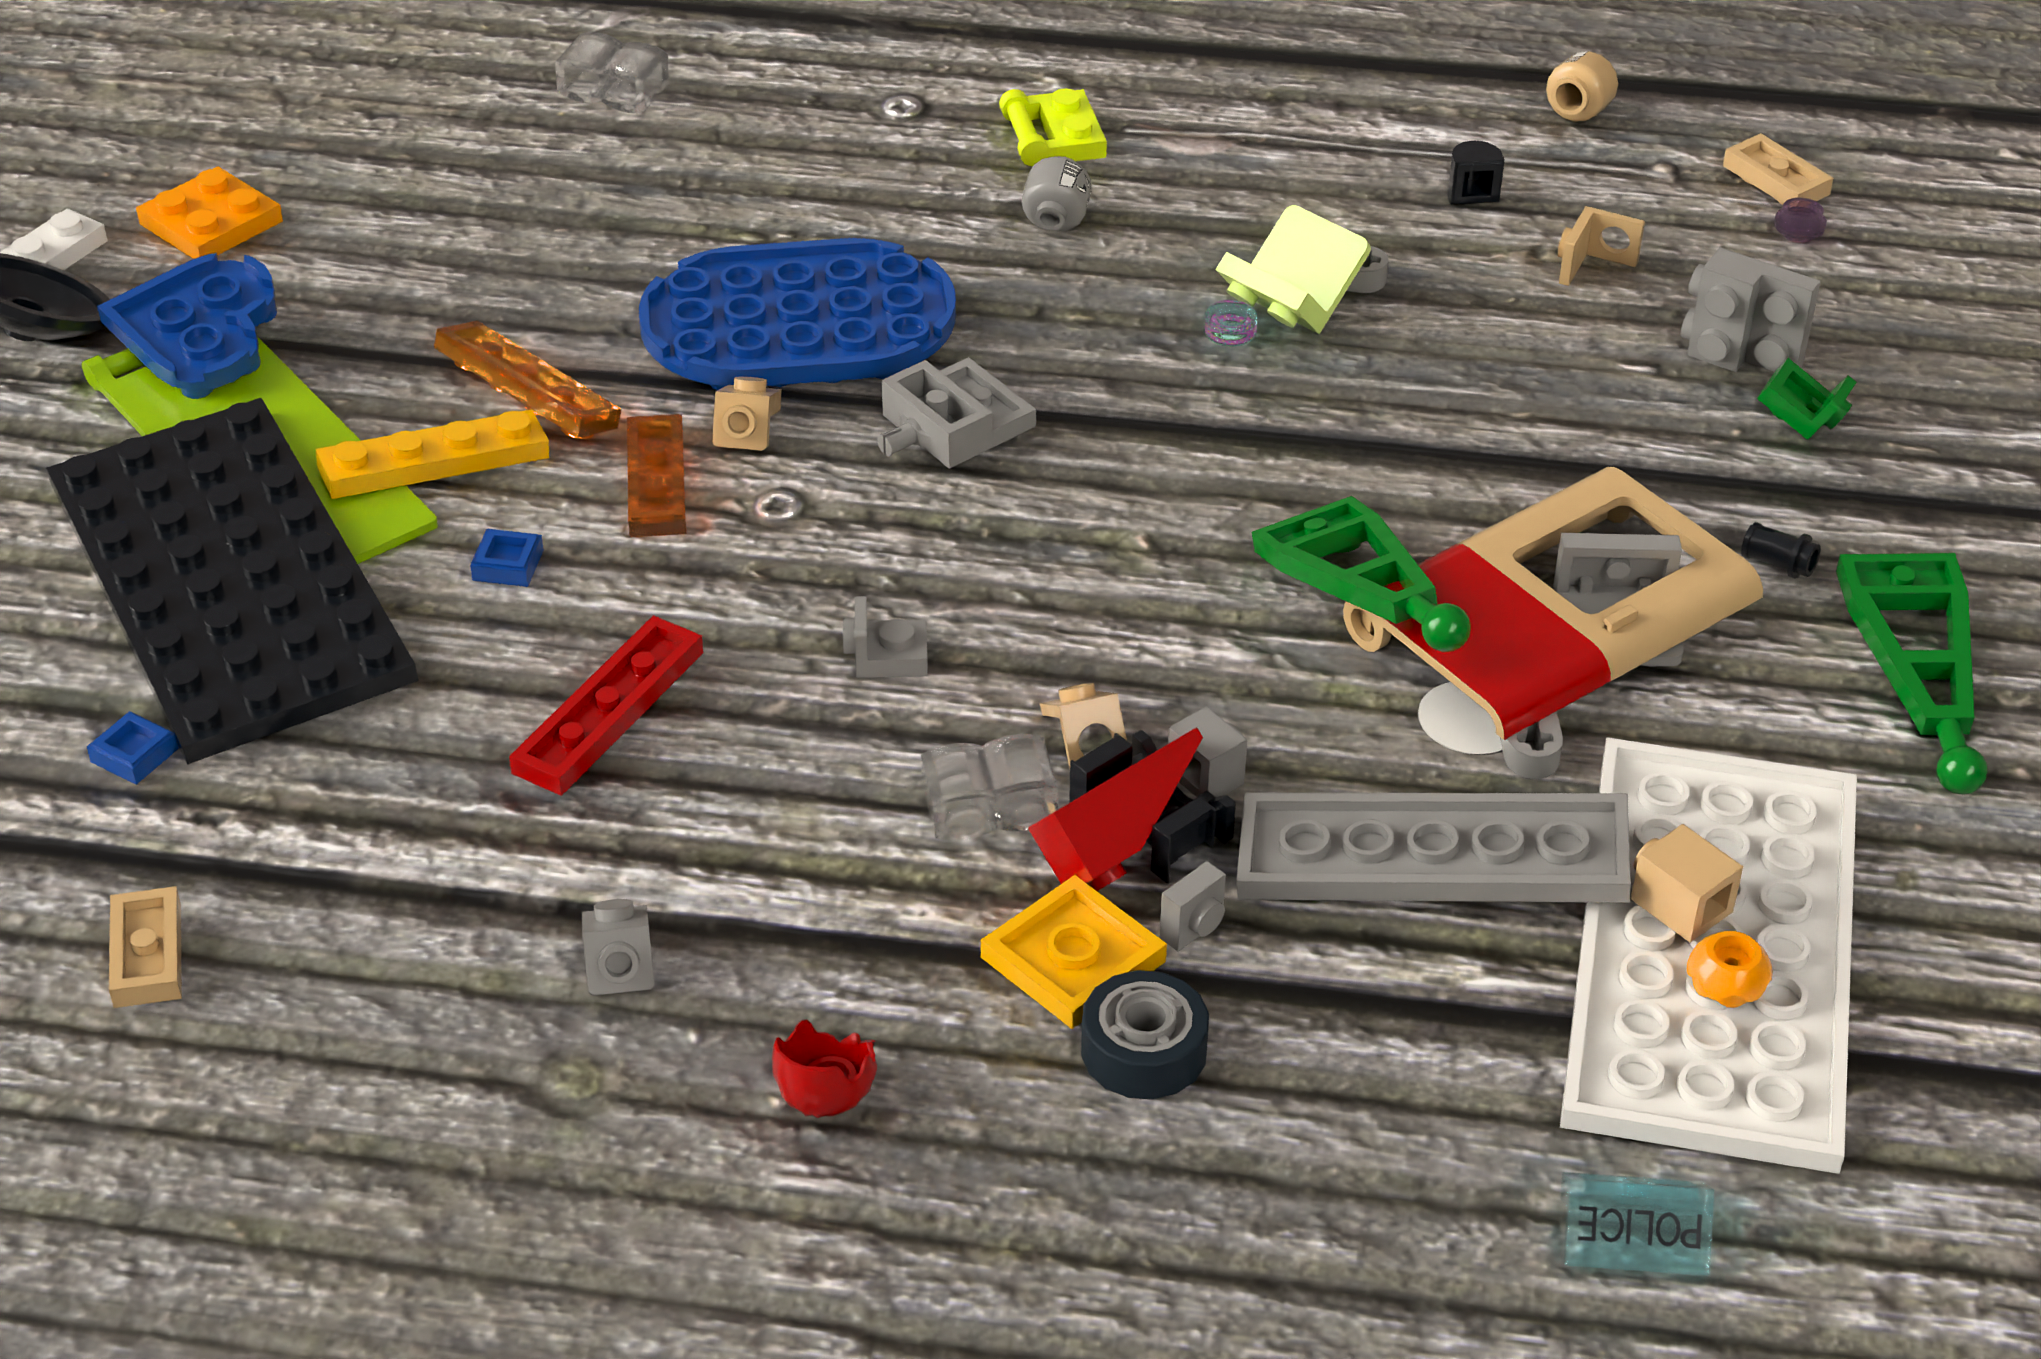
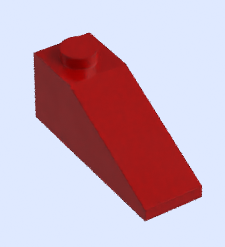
(1114, 818)

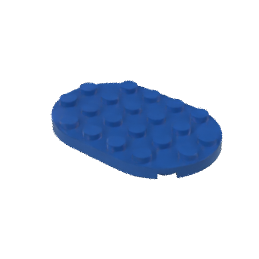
(797, 312)

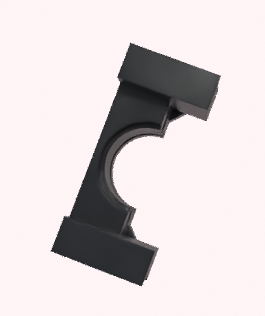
(1184, 820)

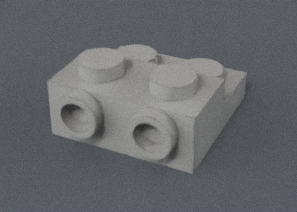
(1749, 312)

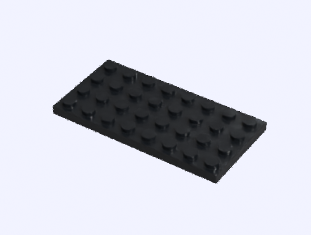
(229, 579)

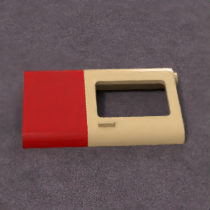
(1532, 645)

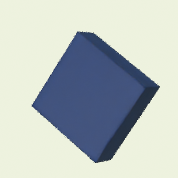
(507, 557)
(132, 747)

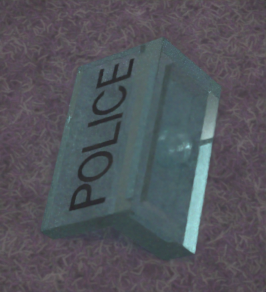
(1637, 1223)

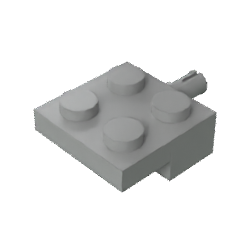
(951, 411)

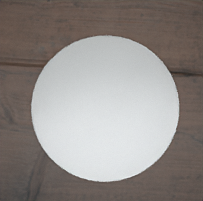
(1458, 721)

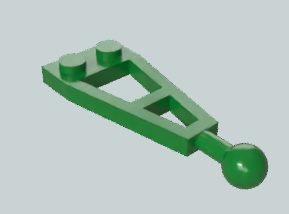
(1341, 527)
(1921, 583)

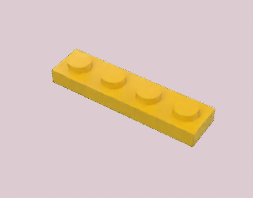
(431, 453)

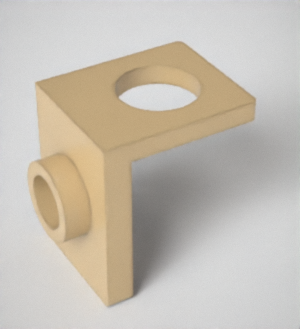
(1587, 239)
(1081, 707)

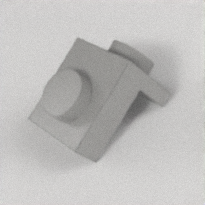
(617, 948)

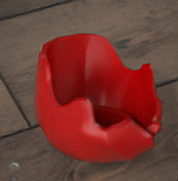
(820, 1072)

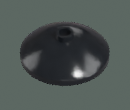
(46, 301)

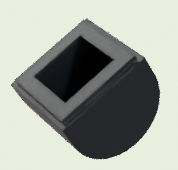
(1475, 173)

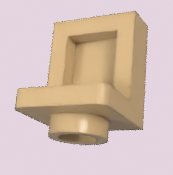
(744, 413)

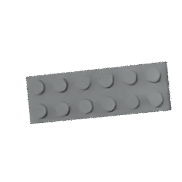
(1435, 847)

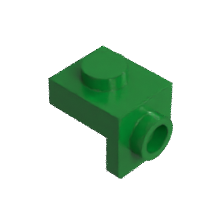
(1804, 401)

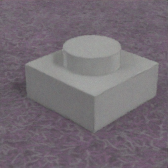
(1192, 906)

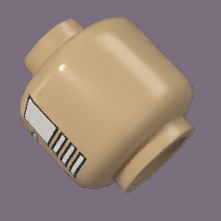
(1582, 86)

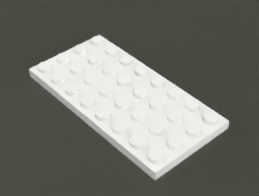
(1681, 1067)

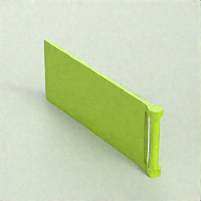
(366, 521)

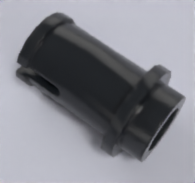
(1781, 550)

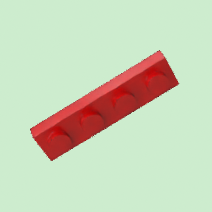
(606, 705)

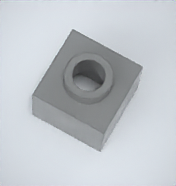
(1220, 757)

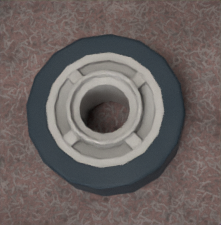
(1144, 1034)

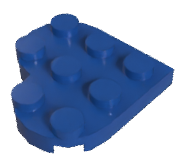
(196, 322)

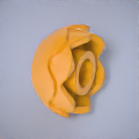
(1730, 968)

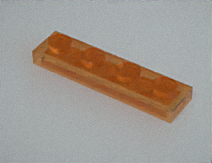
(528, 379)

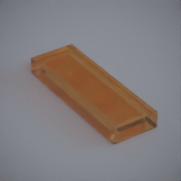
(656, 475)

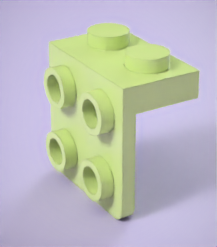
(1298, 269)

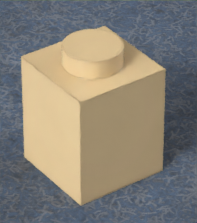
(1685, 882)

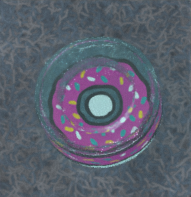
(1230, 323)

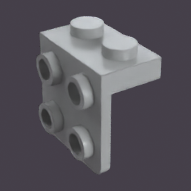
(1606, 568)

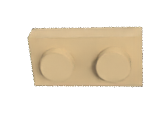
(1776, 170)
(145, 947)

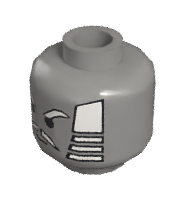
(1056, 193)

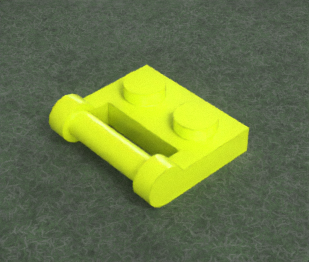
(1066, 120)

